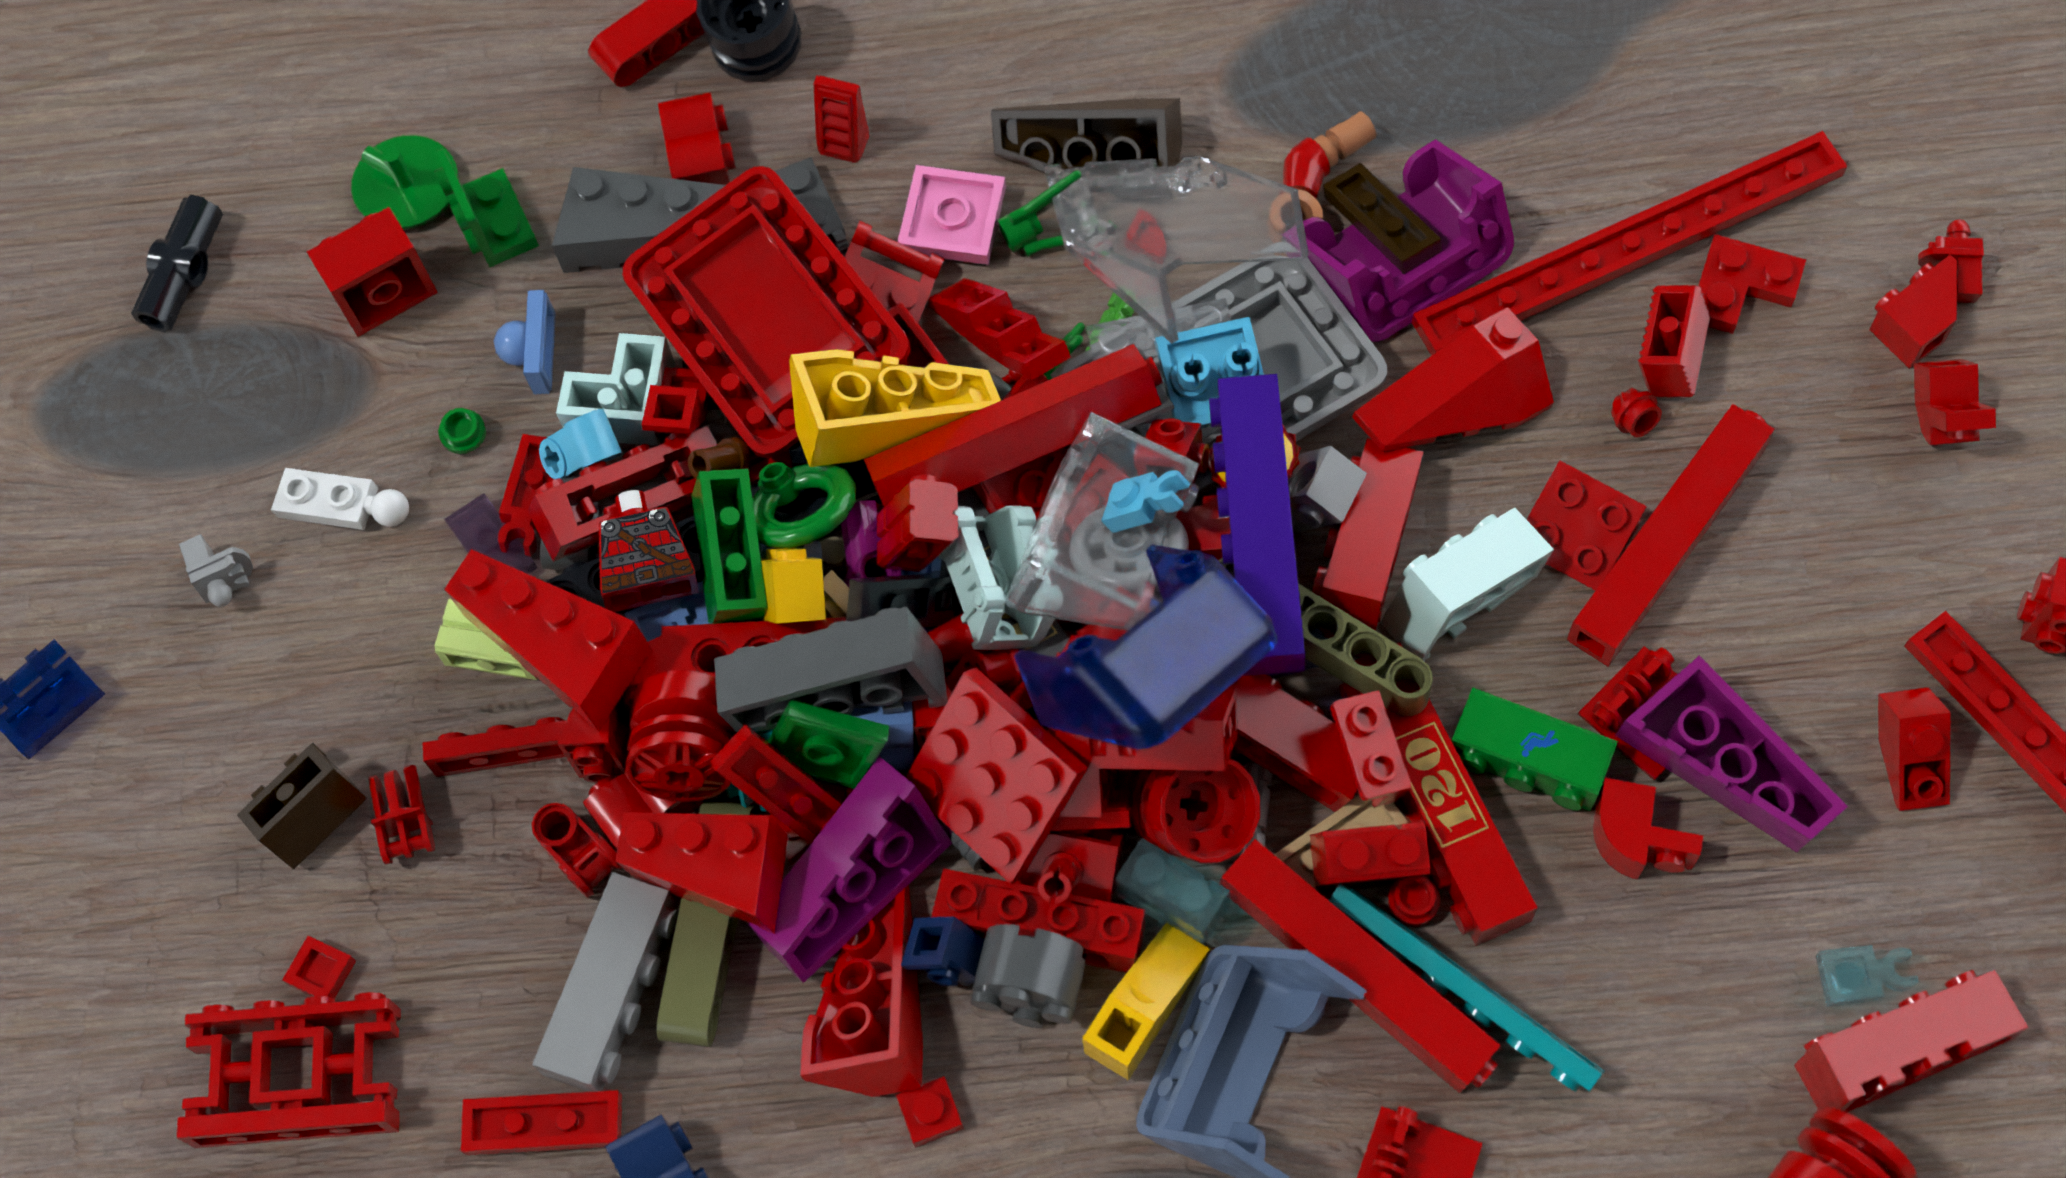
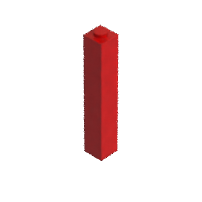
(1021, 425)
(1670, 534)
(1393, 994)

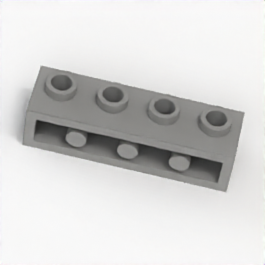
(606, 984)

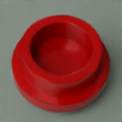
(1414, 900)

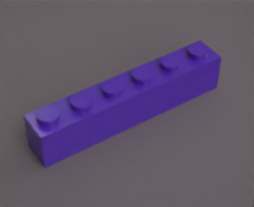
(1259, 510)

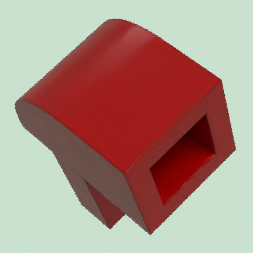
(1950, 402)
(1626, 835)

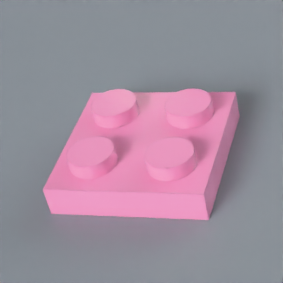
(952, 213)

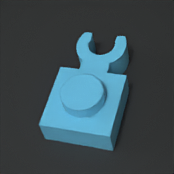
(1136, 499)

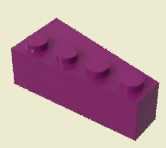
(1732, 755)
(853, 869)

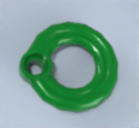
(783, 484)

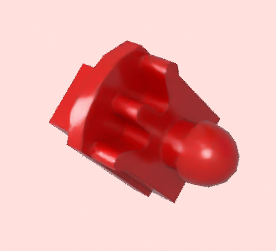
(1968, 255)

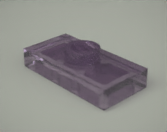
(478, 528)

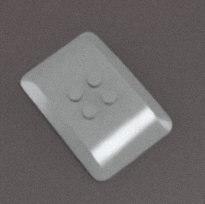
(1300, 335)

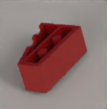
(709, 859)

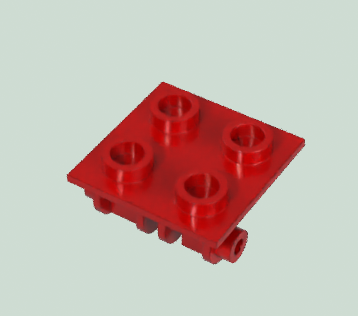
(1584, 523)
(1627, 693)
(1415, 1149)

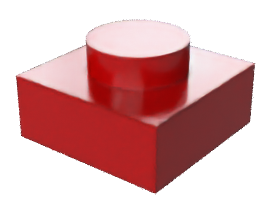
(929, 1112)

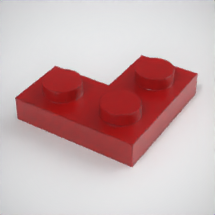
(1742, 270)

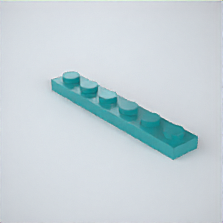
(1482, 1002)

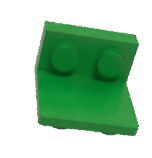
(487, 213)

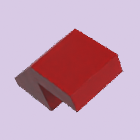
(677, 404)

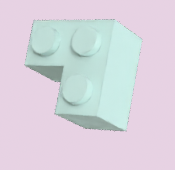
(624, 393)

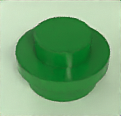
(461, 431)

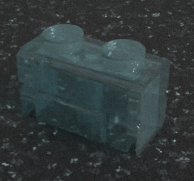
(1172, 891)

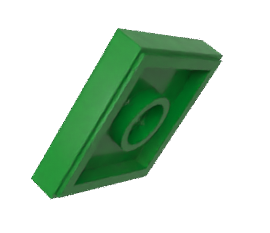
(829, 743)

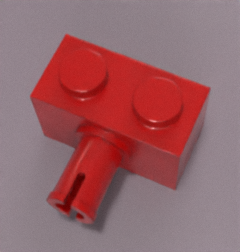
(1077, 865)

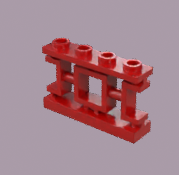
(290, 1115)

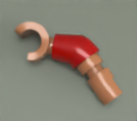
(1313, 159)

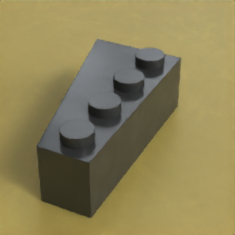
(617, 213)
(835, 668)

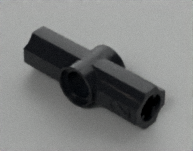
(177, 263)

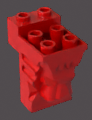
(1199, 745)

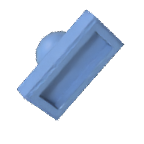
(531, 342)

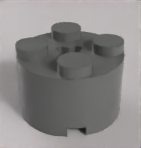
(1029, 975)

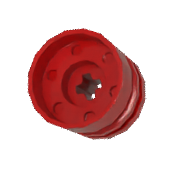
(676, 737)
(1218, 816)
(1843, 1148)

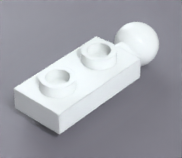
(337, 500)

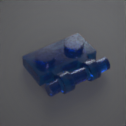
(50, 704)

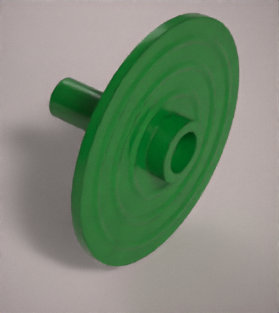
(401, 177)

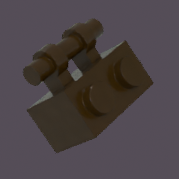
(301, 806)

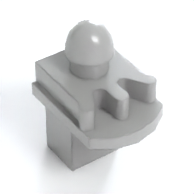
(216, 574)

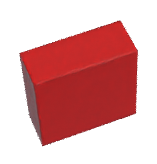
(319, 969)

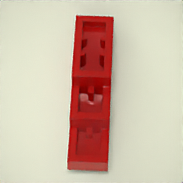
(997, 329)

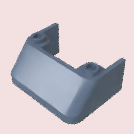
(1226, 1050)

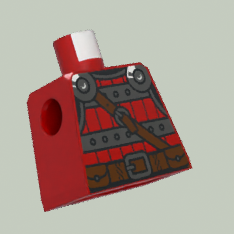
(642, 556)

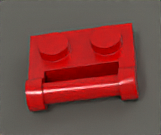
(887, 284)

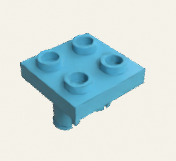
(1200, 359)

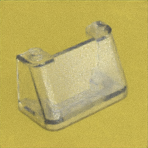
(1072, 560)

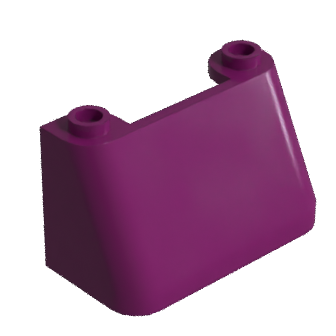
(1452, 199)

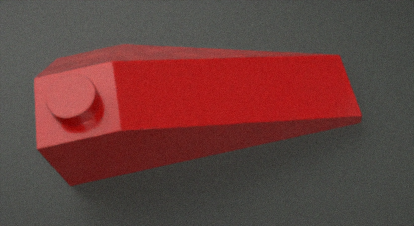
(1472, 383)

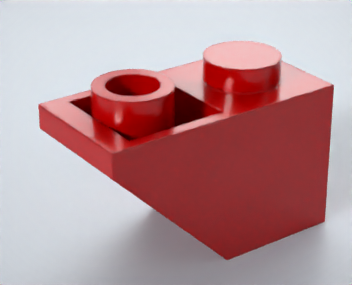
(1921, 314)
(1915, 747)

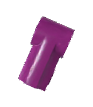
(861, 540)

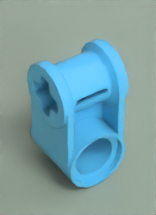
(579, 445)

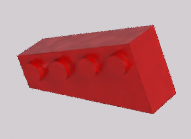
(1370, 535)
(556, 636)

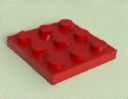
(995, 775)

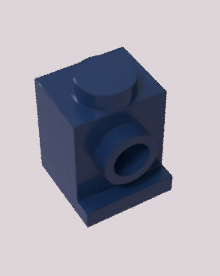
(944, 950)

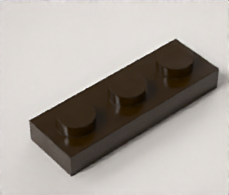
(1382, 218)

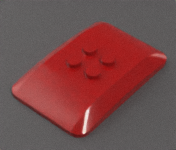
(746, 289)

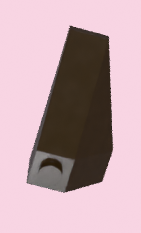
(1089, 132)

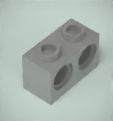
(1322, 488)

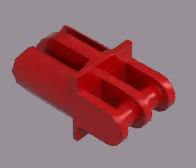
(401, 817)

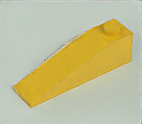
(864, 407)

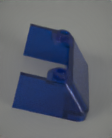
(1163, 666)

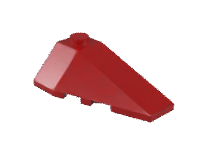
(870, 1012)

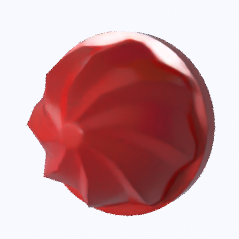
(1636, 412)

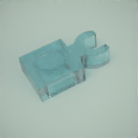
(1857, 977)

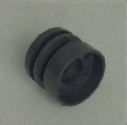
(751, 36)

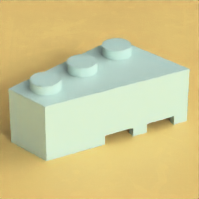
(1464, 579)

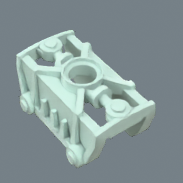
(985, 582)

